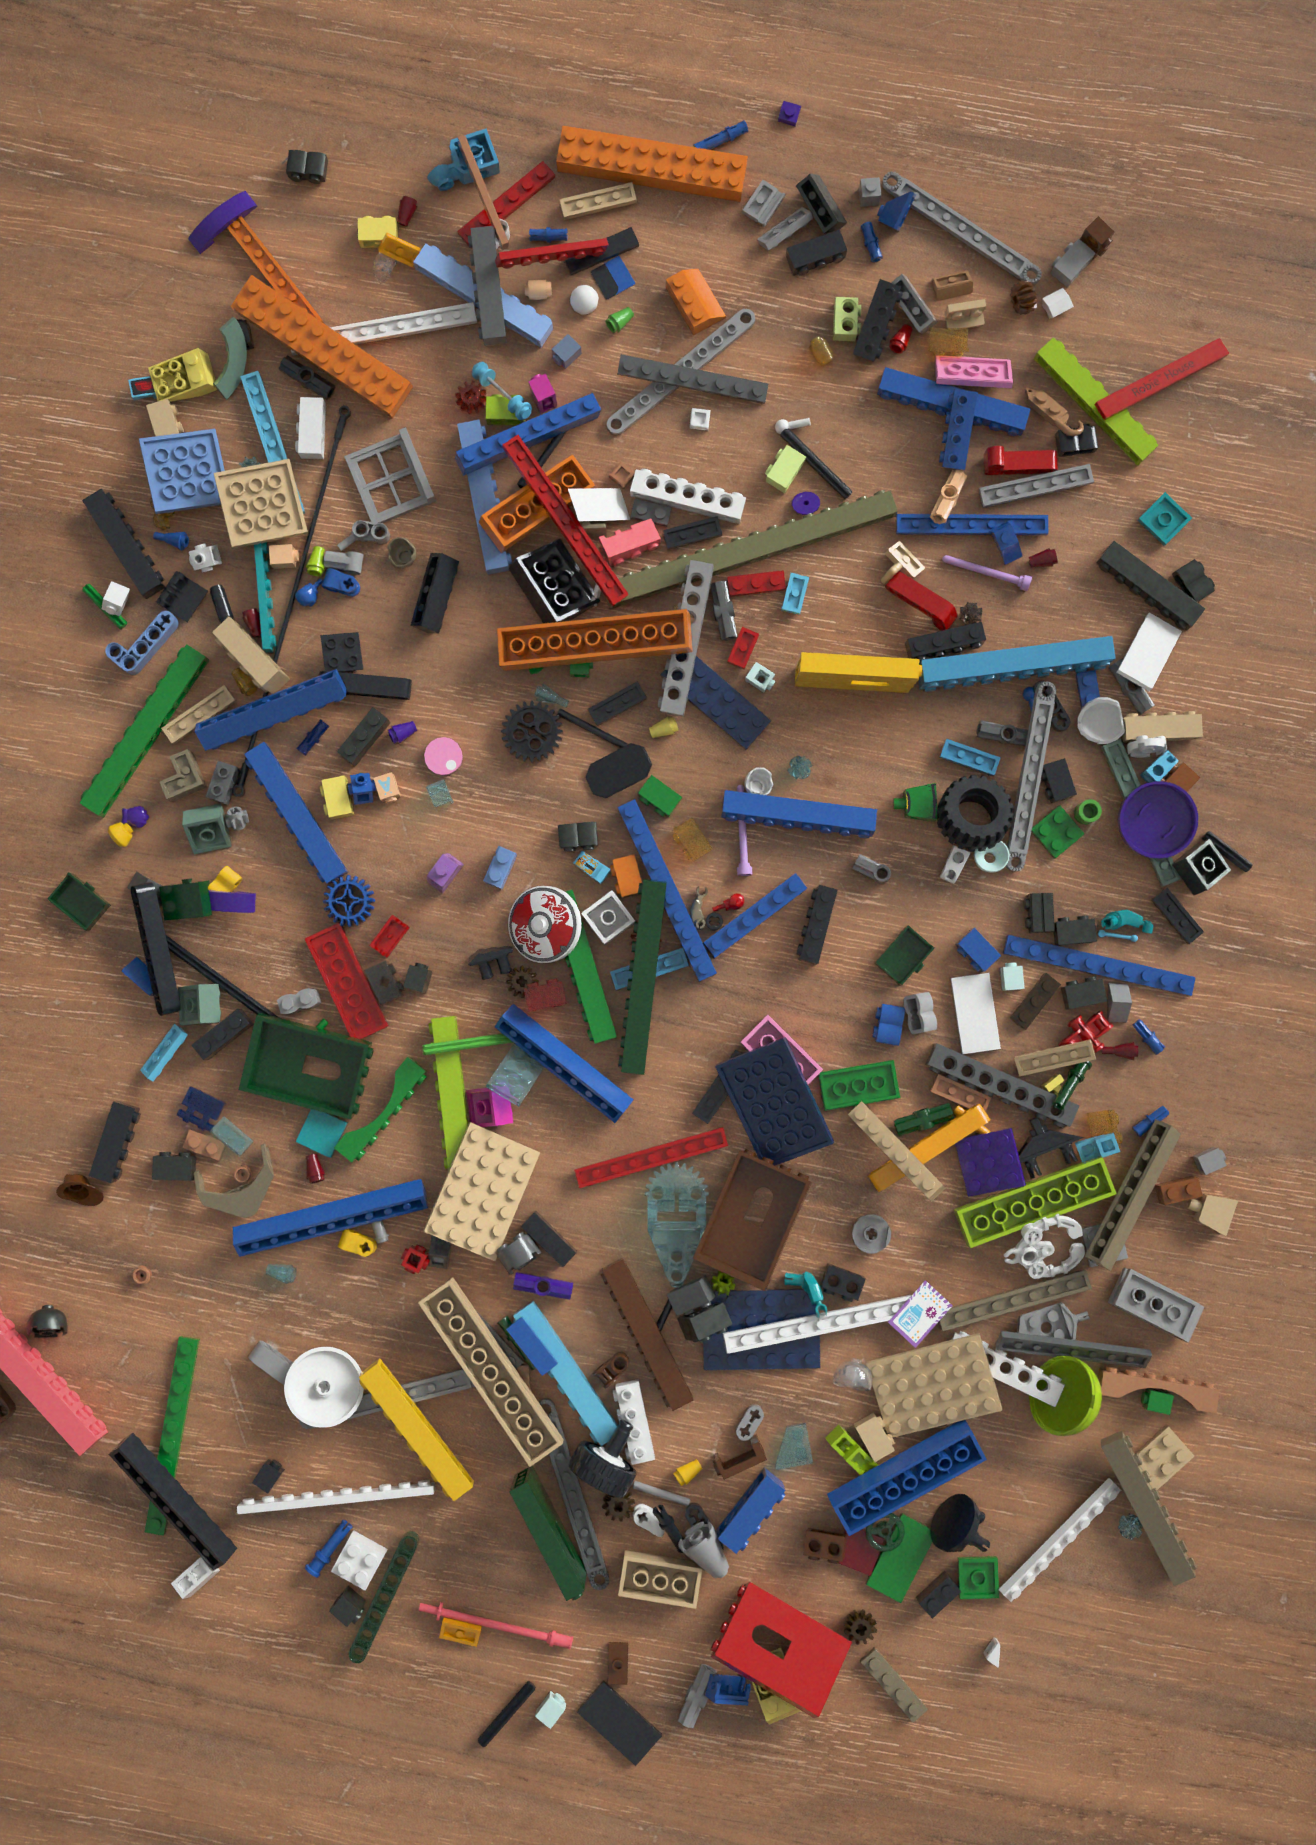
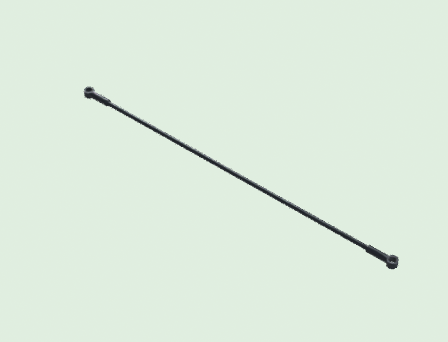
(338, 435)

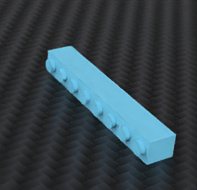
(571, 1378)

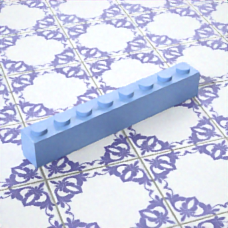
(459, 281)

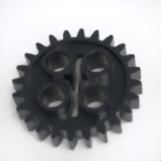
(541, 717)

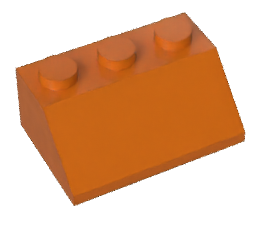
(694, 300)

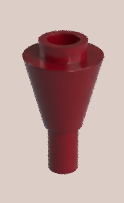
(1126, 1050)

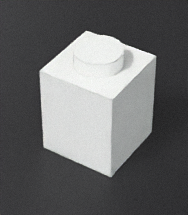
(115, 599)

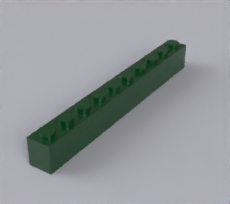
(643, 977)

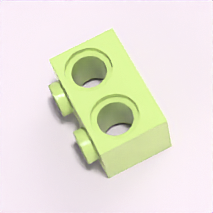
(843, 318)

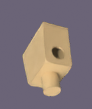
(1213, 1212)

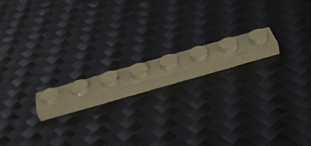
(1015, 1299)

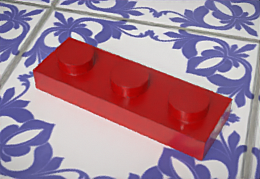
(756, 583)

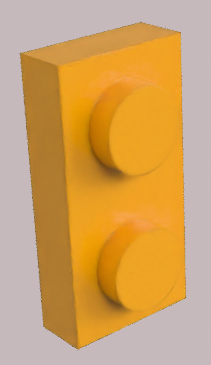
(398, 249)
(460, 1631)

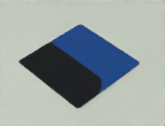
(612, 277)

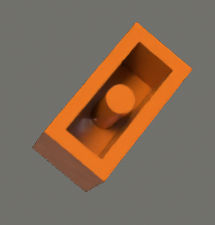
(627, 875)

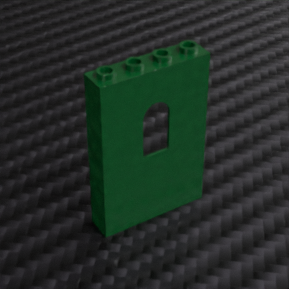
(277, 1062)
(549, 1533)

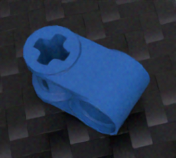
(338, 582)

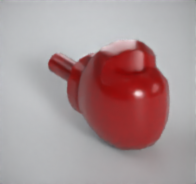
(735, 902)

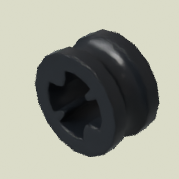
(715, 915)

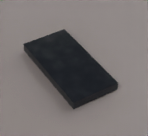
(619, 1723)

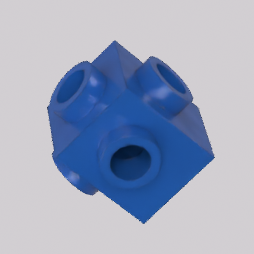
(361, 788)

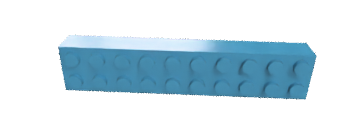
(1016, 662)

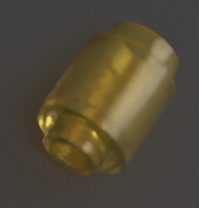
(821, 351)

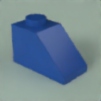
(1007, 542)

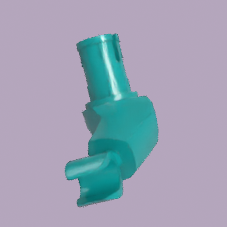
(1126, 917)
(811, 1286)

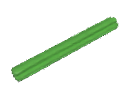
(462, 1044)

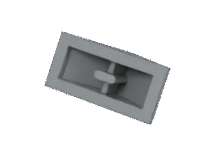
(1118, 1002)

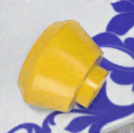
(120, 833)

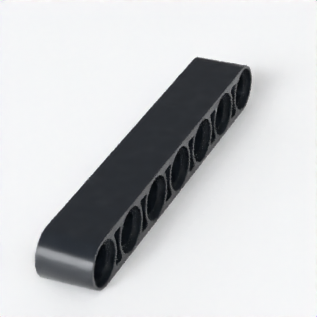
(155, 948)

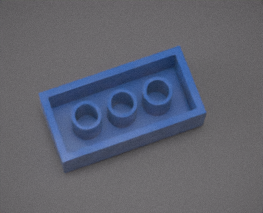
(750, 1511)

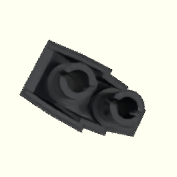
(483, 956)

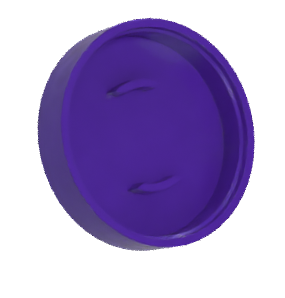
(1158, 819)

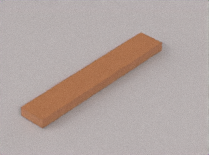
(483, 192)

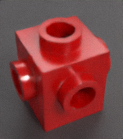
(408, 1262)

